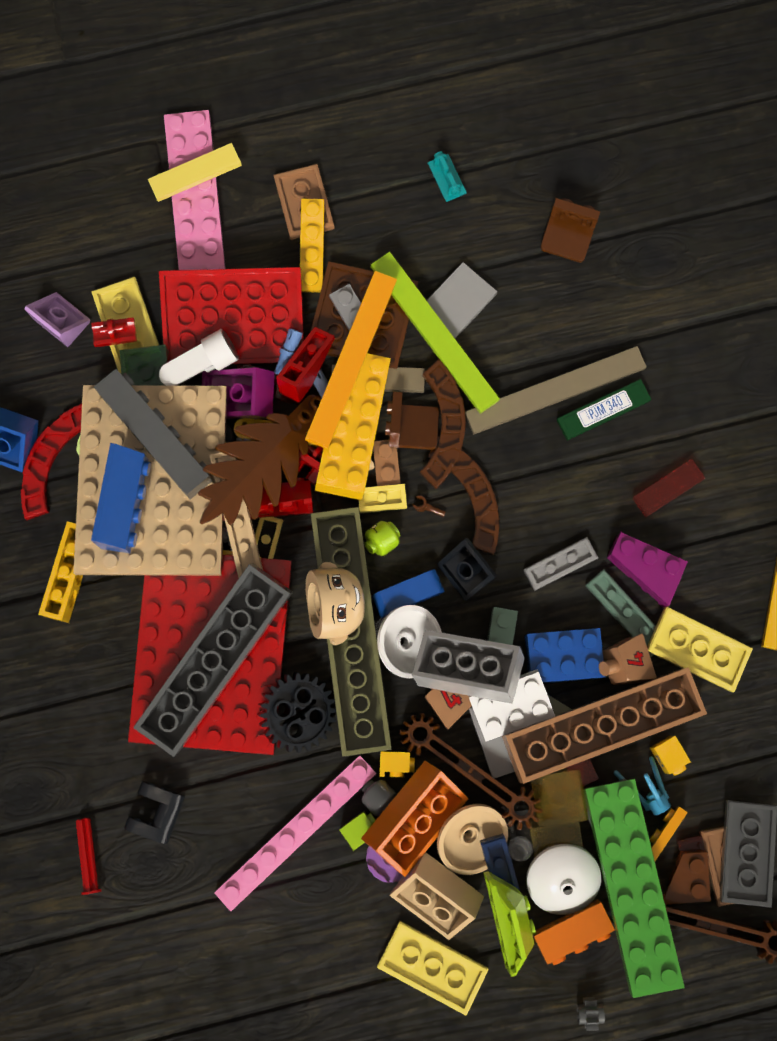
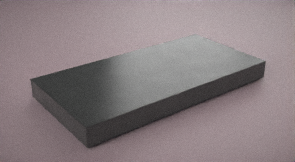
(748, 853)

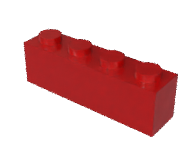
(292, 500)

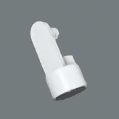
(213, 353)

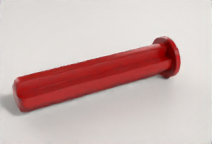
(87, 856)

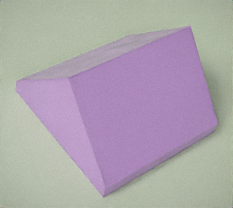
(58, 317)

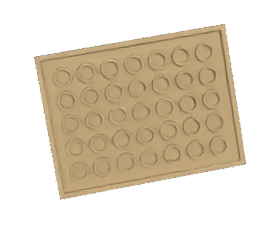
(170, 527)

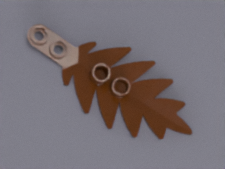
(258, 463)

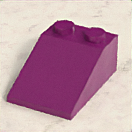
(248, 391)

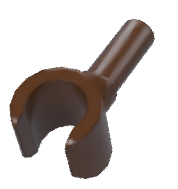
(428, 507)

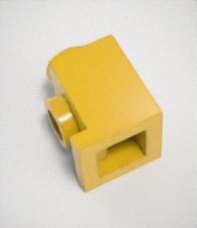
(396, 763)

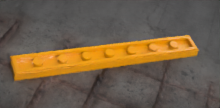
(351, 360)

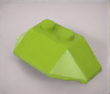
(511, 921)

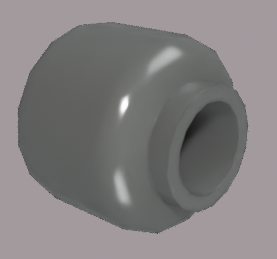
(377, 796)

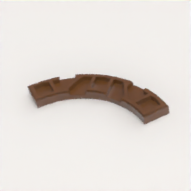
(452, 422)
(482, 500)

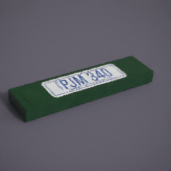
(603, 409)

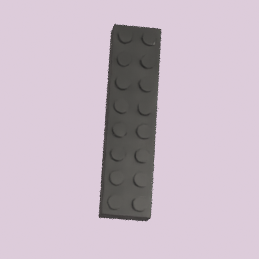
(213, 659)

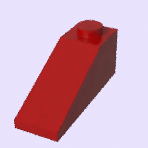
(304, 365)

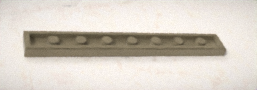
(557, 390)

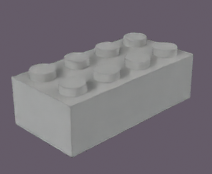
(468, 666)

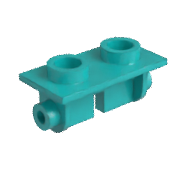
(446, 176)

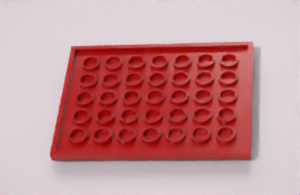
(170, 621)

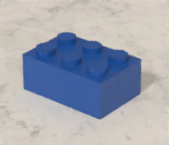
(565, 655)

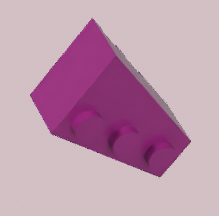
(648, 566)

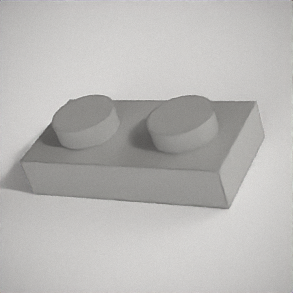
(346, 304)

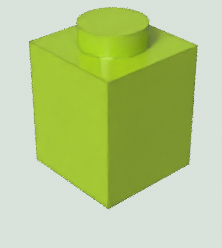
(357, 828)

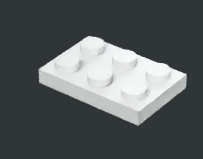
(528, 708)

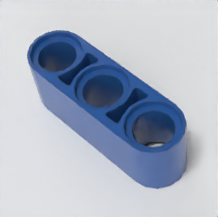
(408, 592)

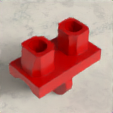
(114, 332)
(311, 462)

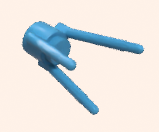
(657, 799)

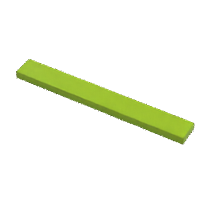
(437, 335)

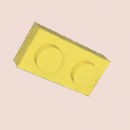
(383, 498)

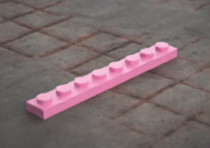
(295, 833)

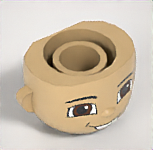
(334, 602)

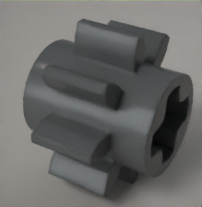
(590, 1014)

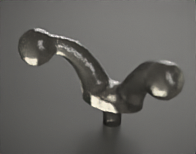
(511, 833)

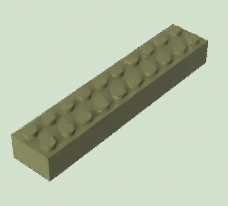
(356, 660)

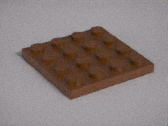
(392, 327)

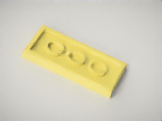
(126, 301)
(699, 648)
(432, 967)

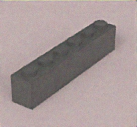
(152, 433)

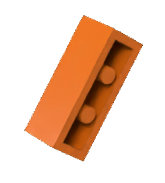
(573, 932)

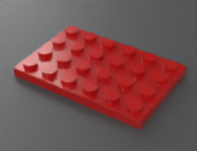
(247, 304)

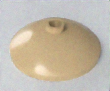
(463, 851)

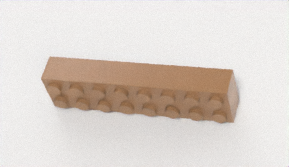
(604, 725)

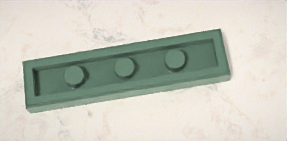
(621, 606)

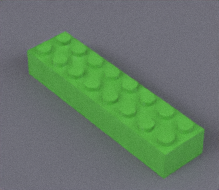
(633, 889)

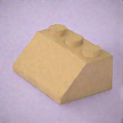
(438, 896)

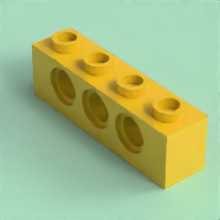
(62, 584)

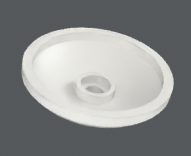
(406, 623)
(562, 867)

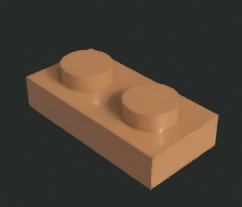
(386, 463)

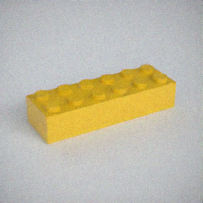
(348, 458)

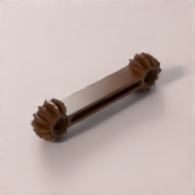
(470, 771)
(718, 928)

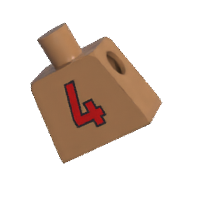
(628, 662)
(448, 705)

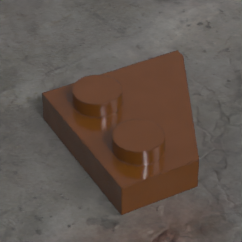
(689, 879)

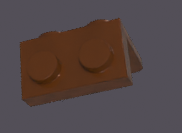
(569, 230)
(411, 425)

